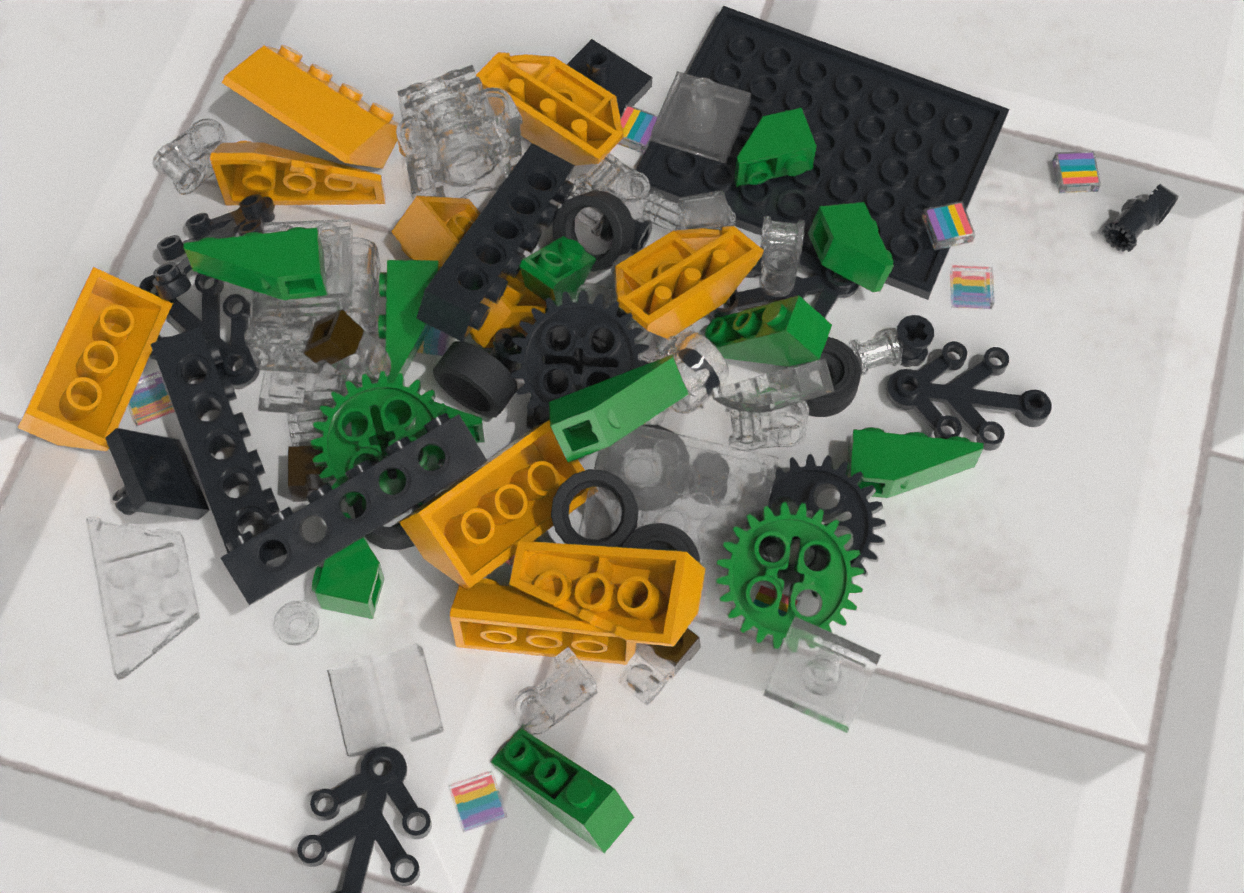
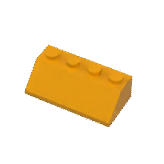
(316, 106)
(433, 230)
(95, 363)
(486, 512)
(515, 622)

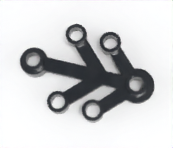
(172, 278)
(821, 282)
(211, 328)
(963, 397)
(369, 822)

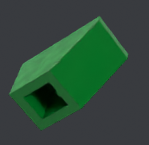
(776, 149)
(851, 245)
(557, 269)
(350, 581)

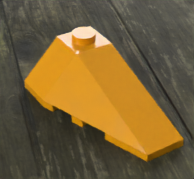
(290, 177)
(625, 591)

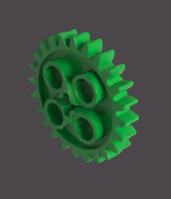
(345, 452)
(748, 567)

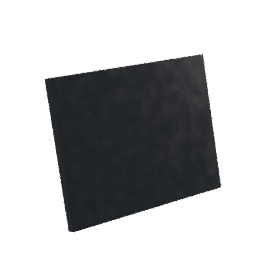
(876, 134)

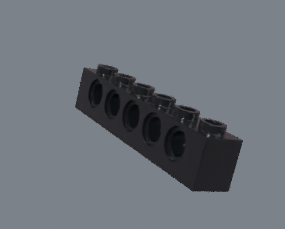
(496, 244)
(178, 361)
(258, 578)

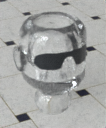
(699, 366)

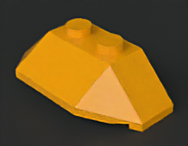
(557, 106)
(683, 277)

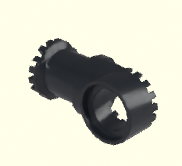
(1139, 216)

